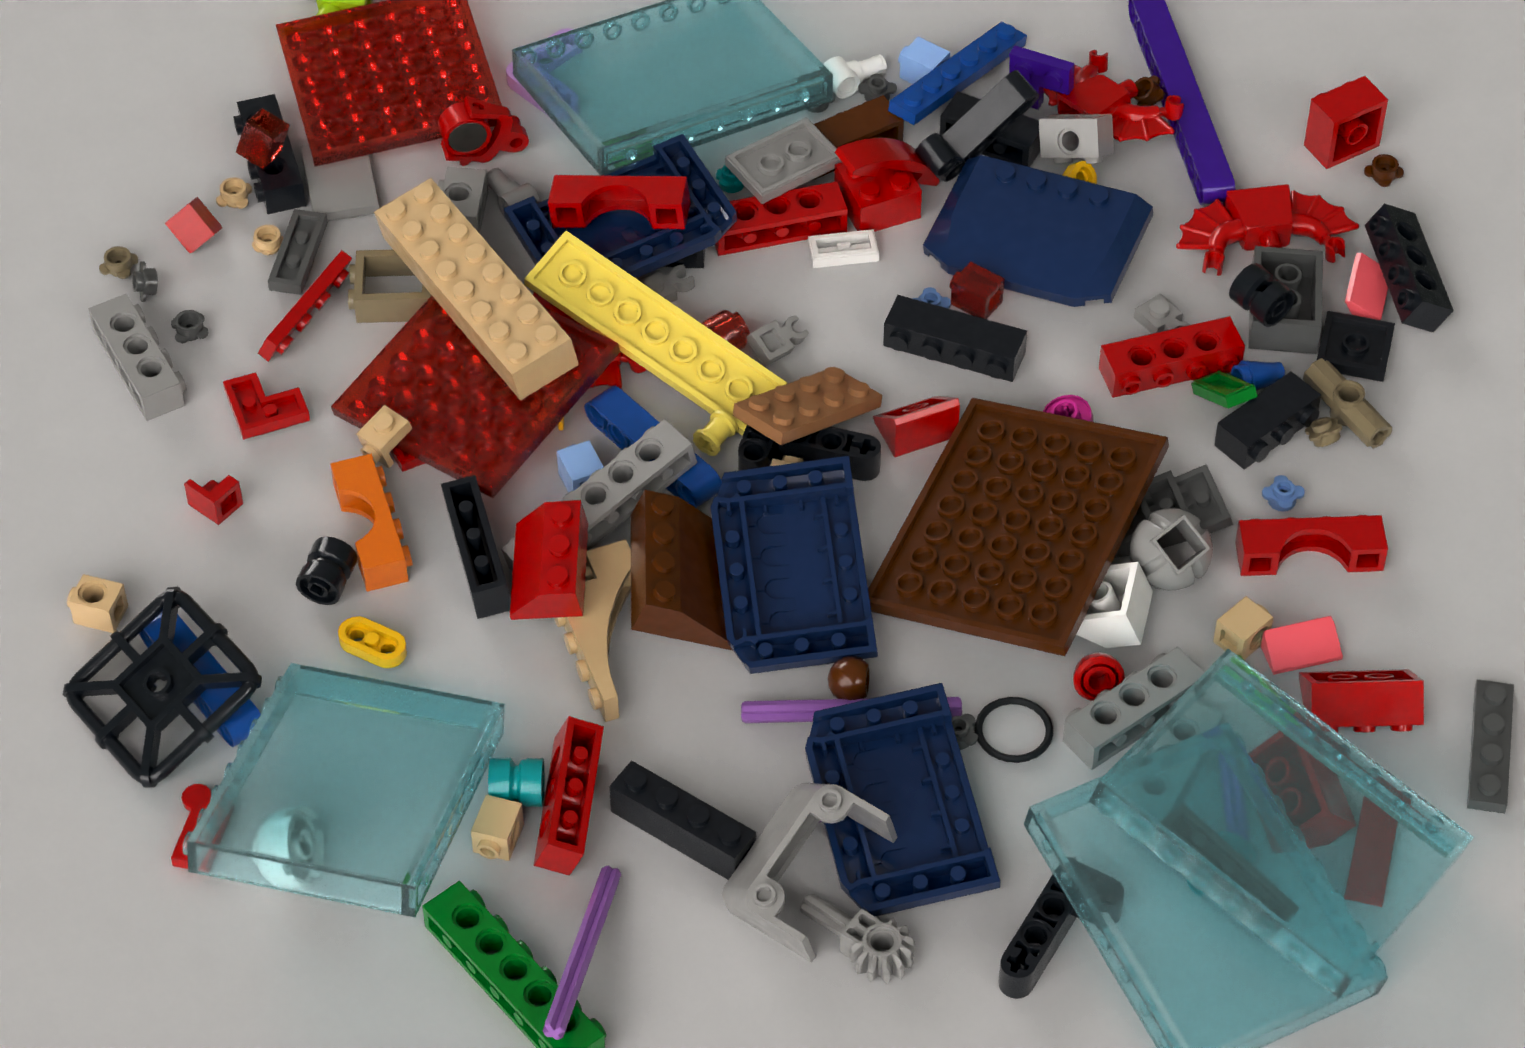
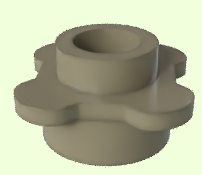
(118, 262)
(1324, 431)

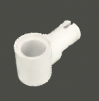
(852, 73)

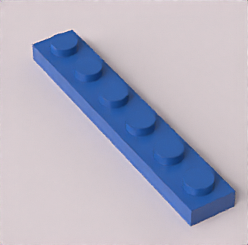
(956, 73)

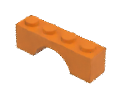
(379, 552)

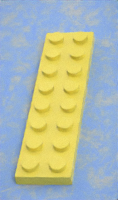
(648, 327)

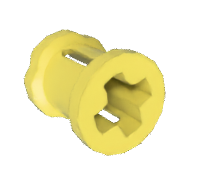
(715, 432)

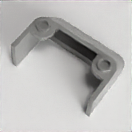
(754, 887)

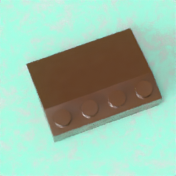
(675, 572)

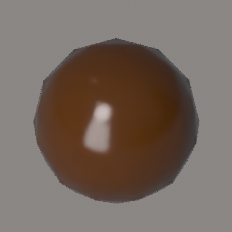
(849, 678)

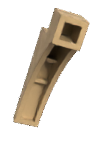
(590, 635)

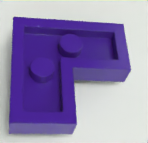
(1042, 71)

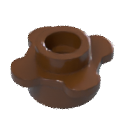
(1149, 91)
(1384, 170)

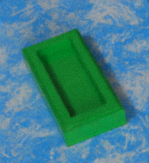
(1224, 389)

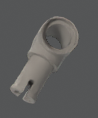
(509, 191)

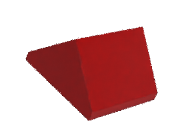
(919, 424)

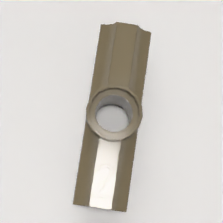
(1348, 403)

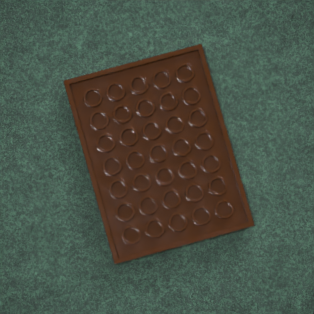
(1017, 525)

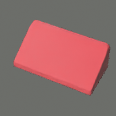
(1366, 288)
(1301, 645)

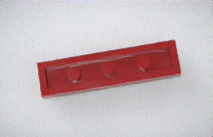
(299, 315)

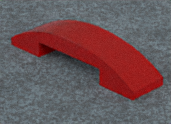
(869, 155)

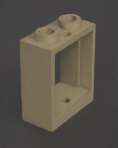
(381, 306)

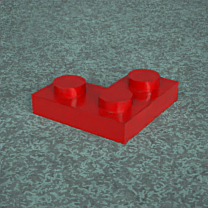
(261, 413)

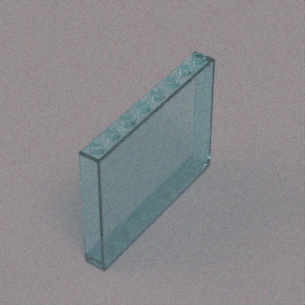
(670, 73)
(347, 789)
(1281, 821)
(1171, 947)

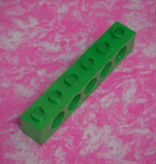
(459, 907)

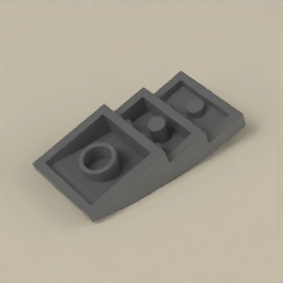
(1191, 492)

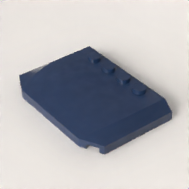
(1039, 231)
(627, 235)
(792, 566)
(919, 780)

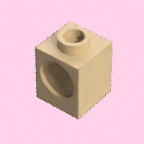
(97, 603)
(1242, 627)
(497, 828)

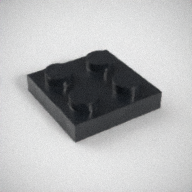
(1356, 345)

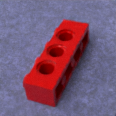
(785, 218)
(1170, 356)
(568, 796)

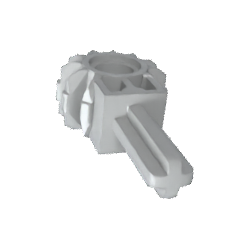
(863, 936)

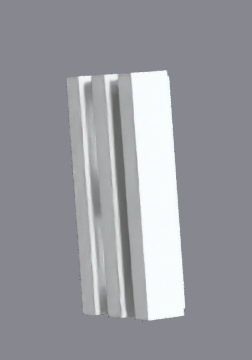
(843, 252)

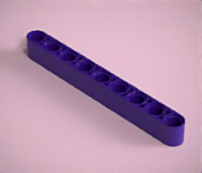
(1194, 130)

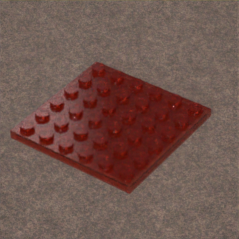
(383, 74)
(457, 402)

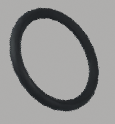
(1017, 701)

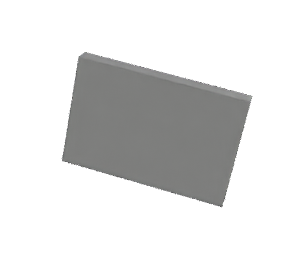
(783, 160)
(340, 187)

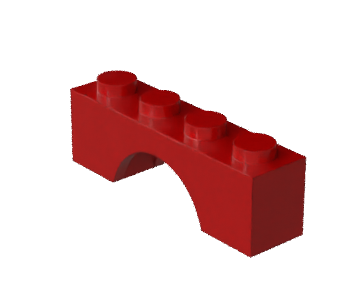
(581, 198)
(1352, 540)

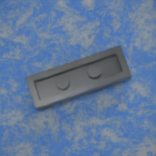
(297, 251)

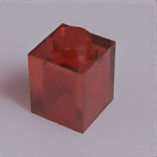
(262, 138)
(976, 290)

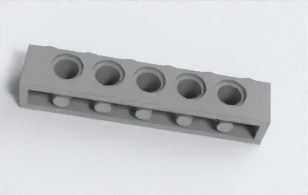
(672, 457)

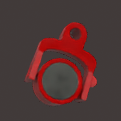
(468, 132)

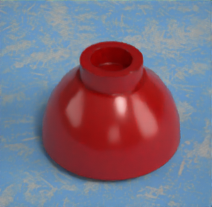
(1097, 673)

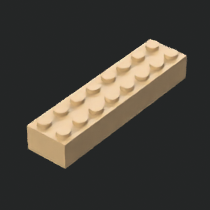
(476, 289)

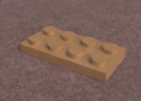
(807, 405)

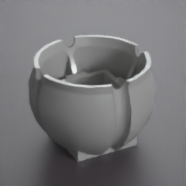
(1156, 563)

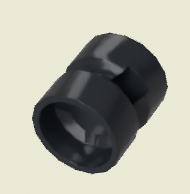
(1262, 295)
(326, 570)

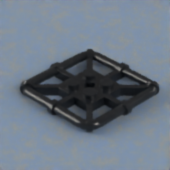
(183, 686)

